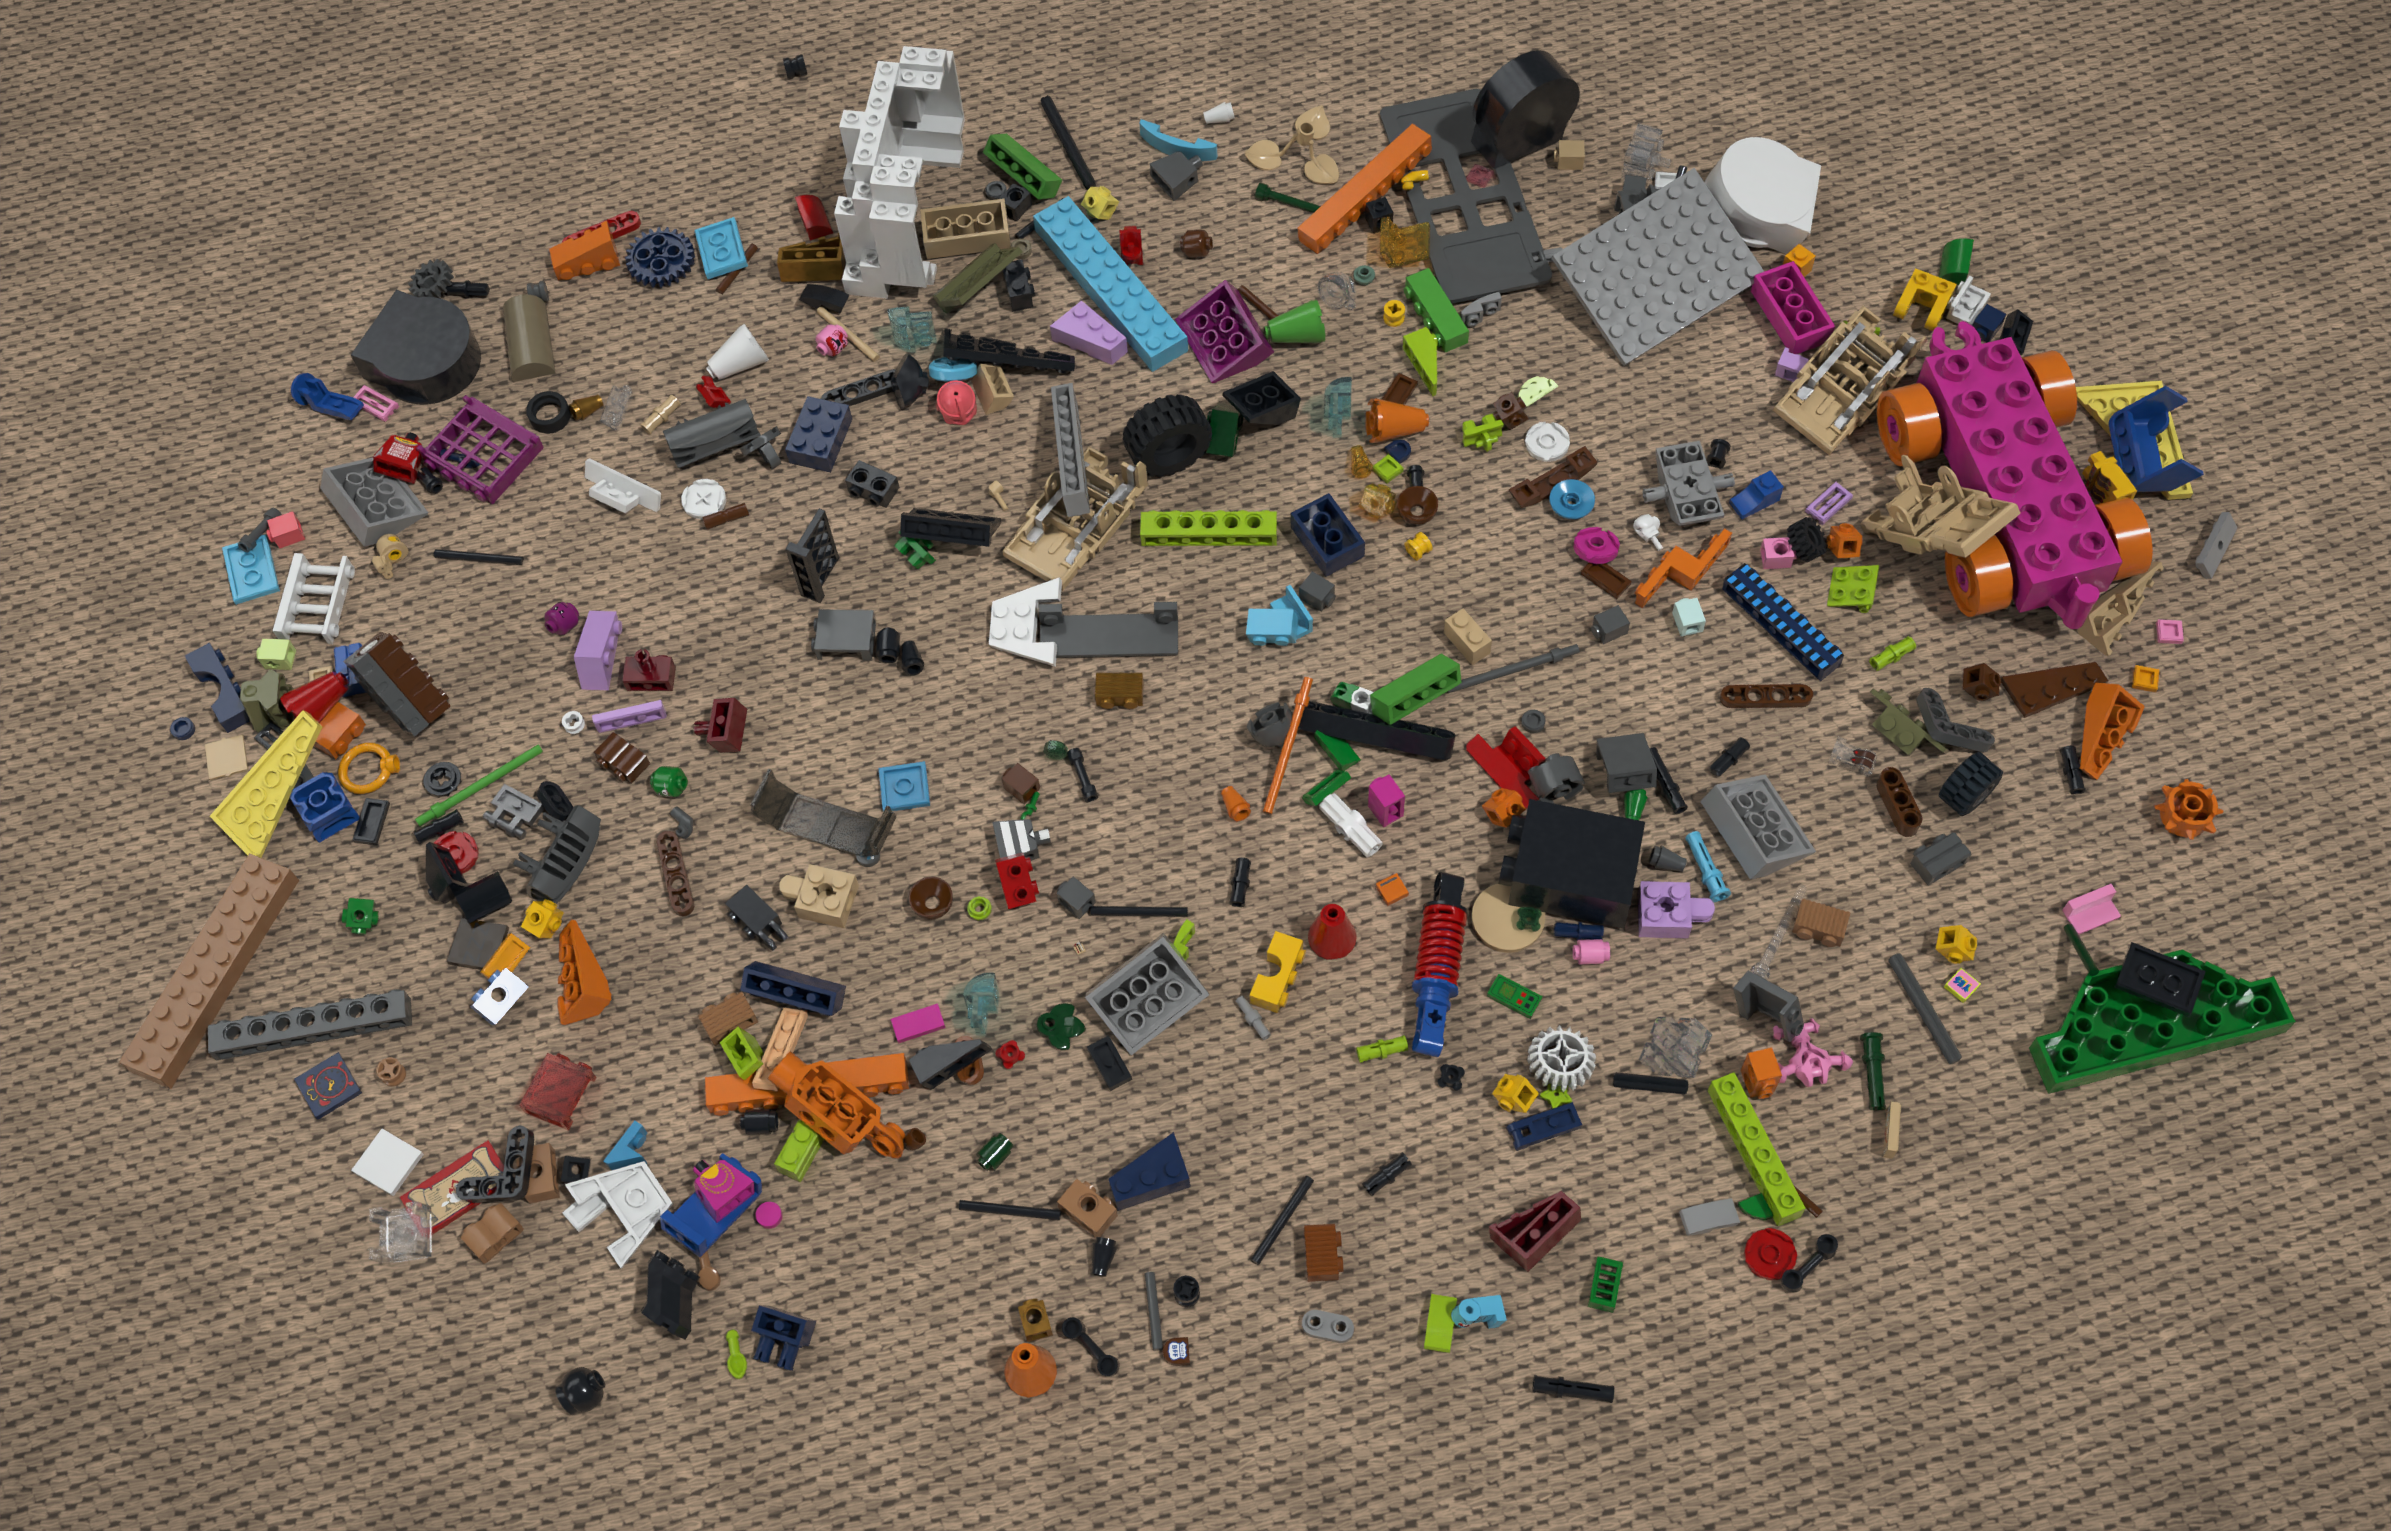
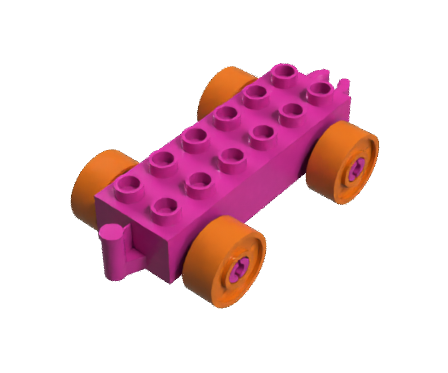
(2002, 438)

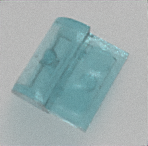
(911, 328)
(1337, 404)
(981, 998)

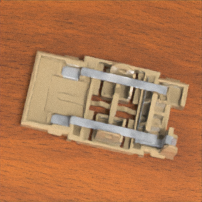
(1051, 544)

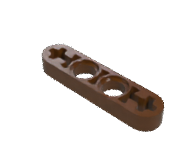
(1765, 692)
(673, 874)

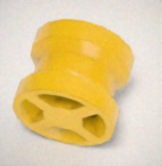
(1397, 317)
(1418, 546)

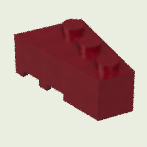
(1536, 1230)

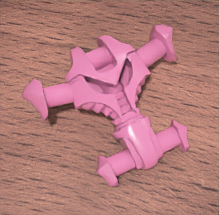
(1810, 1060)

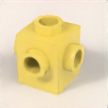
(1099, 202)

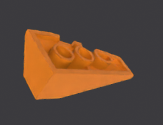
(2108, 717)
(583, 979)

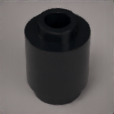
(888, 645)
(759, 1121)

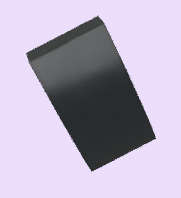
(819, 295)

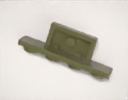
(1900, 728)

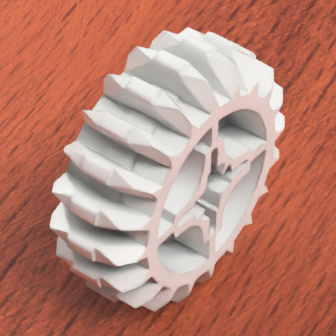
(1550, 1066)

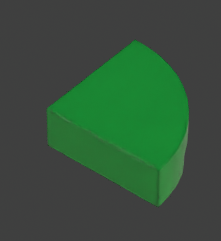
(1756, 1207)

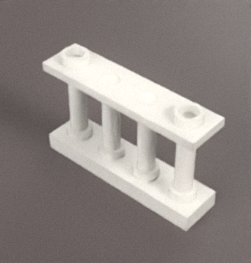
(296, 586)

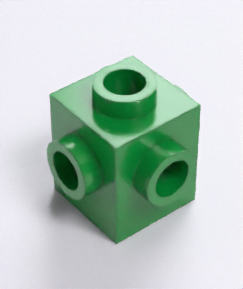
(357, 907)

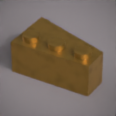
(812, 261)

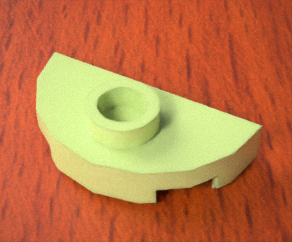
(1536, 389)

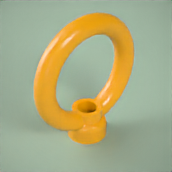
(389, 764)

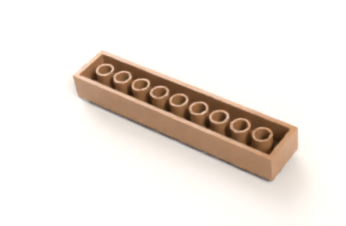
(209, 971)

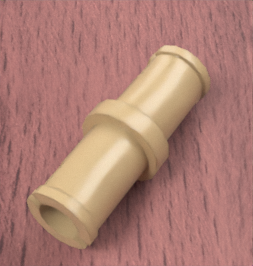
(660, 414)

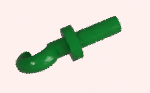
(1031, 807)

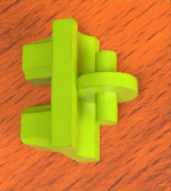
(1484, 434)

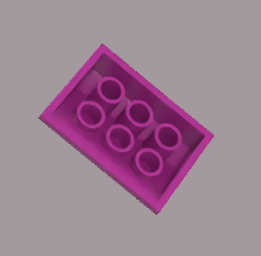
(1224, 333)

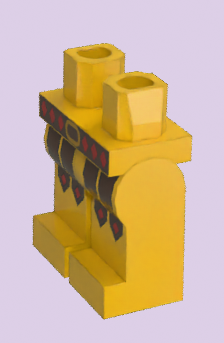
(2107, 479)

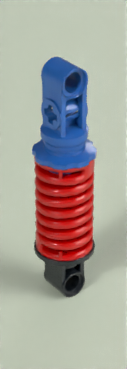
(1438, 961)

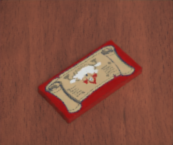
(440, 1189)

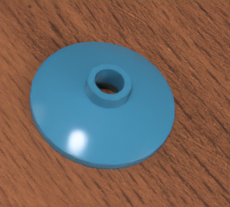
(1573, 491)

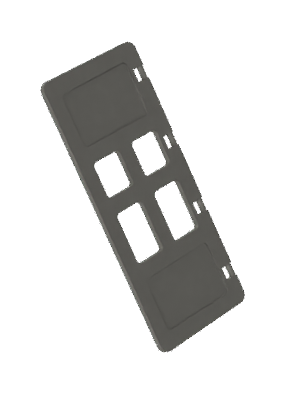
(1483, 256)

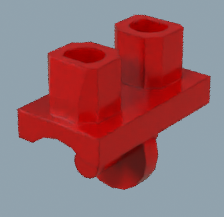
(1131, 245)

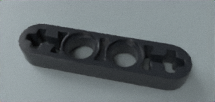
(861, 387)

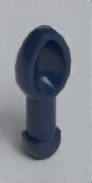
(458, 458)

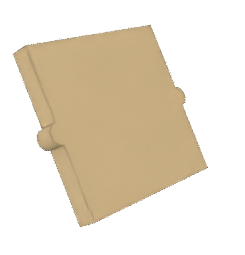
(226, 757)

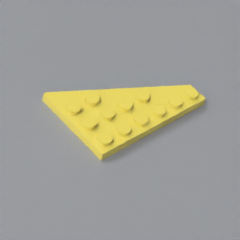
(2106, 400)

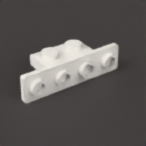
(618, 489)

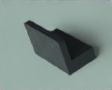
(483, 897)

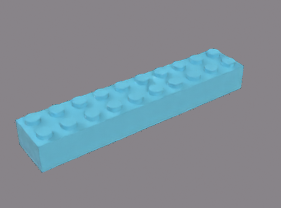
(1110, 283)

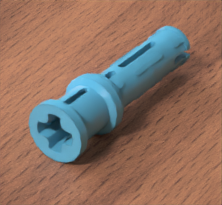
(1710, 875)

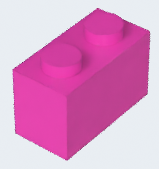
(1386, 800)

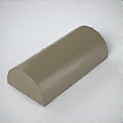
(528, 337)

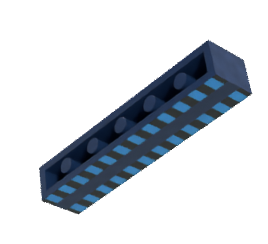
(1783, 621)

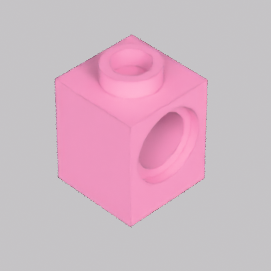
(1769, 554)

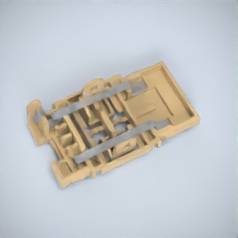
(1822, 407)

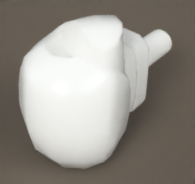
(1647, 529)

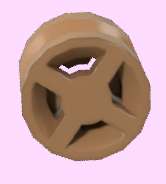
(386, 1067)

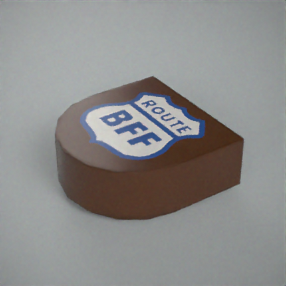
(1177, 1351)

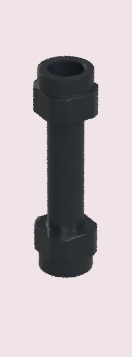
(1088, 791)

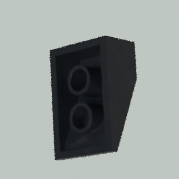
(1264, 400)

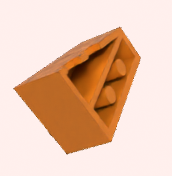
(585, 254)

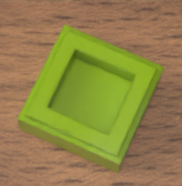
(1387, 468)

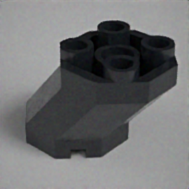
(669, 1294)

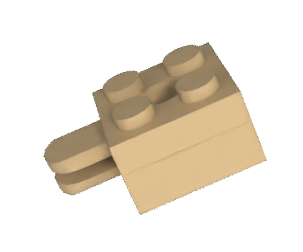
(822, 895)

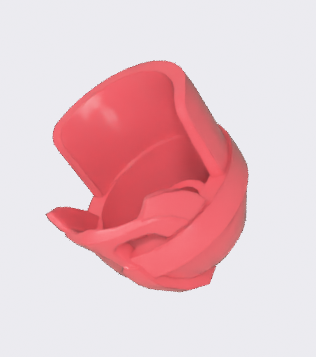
(958, 408)

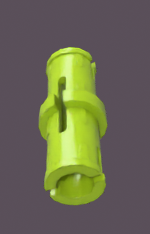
(1892, 653)
(1382, 1048)

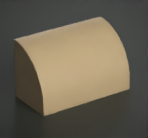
(992, 388)

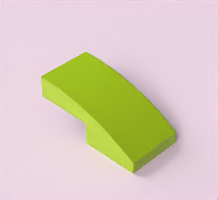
(1184, 935)
(1440, 1323)

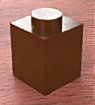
(1020, 783)

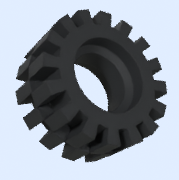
(1807, 539)

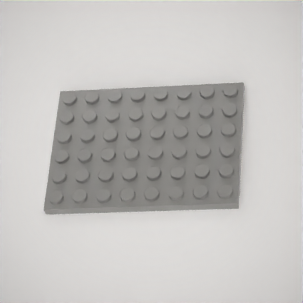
(1658, 266)

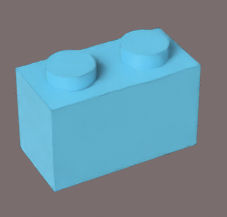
(1272, 626)

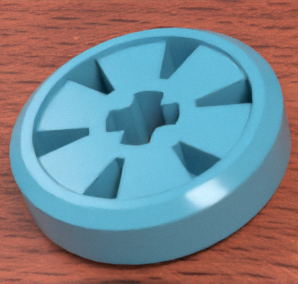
(950, 370)

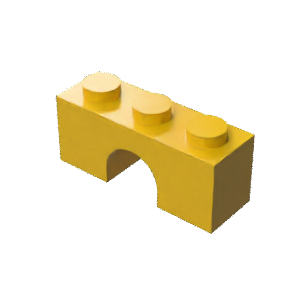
(1271, 991)

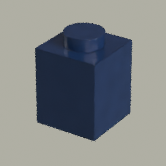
(1989, 322)

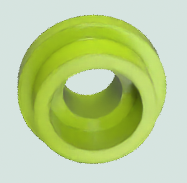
(979, 901)

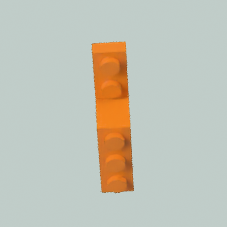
(1682, 567)

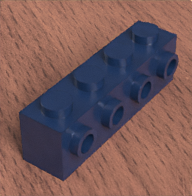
(793, 988)

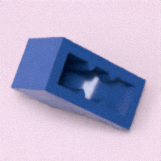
(1757, 495)

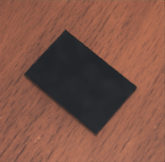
(2160, 979)

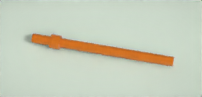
(1301, 701)

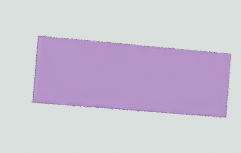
(629, 716)

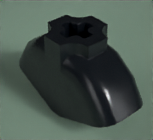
(908, 381)

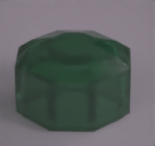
(1055, 750)

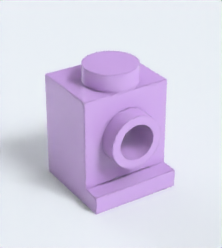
(1790, 365)

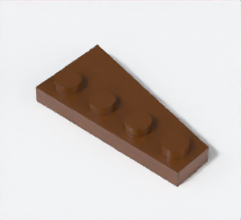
(2049, 687)

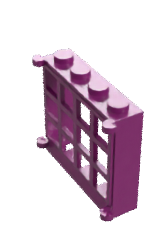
(445, 438)

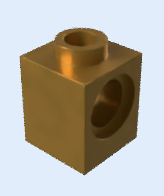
(1042, 1328)

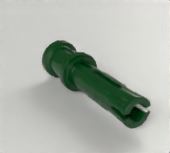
(1873, 1059)

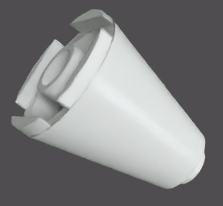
(736, 355)

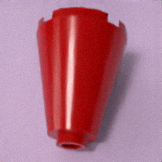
(316, 696)
(1332, 933)

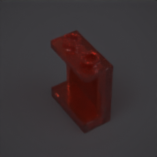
(556, 1090)

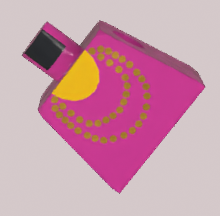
(721, 1187)

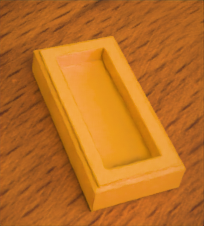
(506, 956)

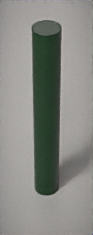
(2081, 949)

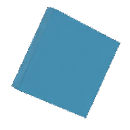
(904, 786)

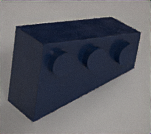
(1150, 1175)

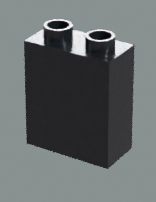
(1573, 862)

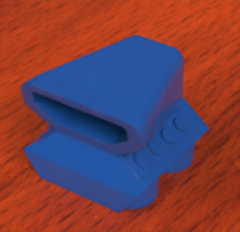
(323, 806)

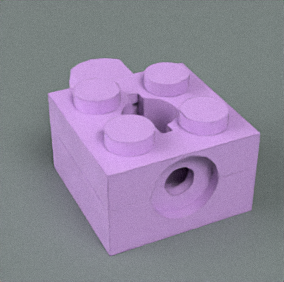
(1676, 916)

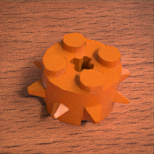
(2188, 809)

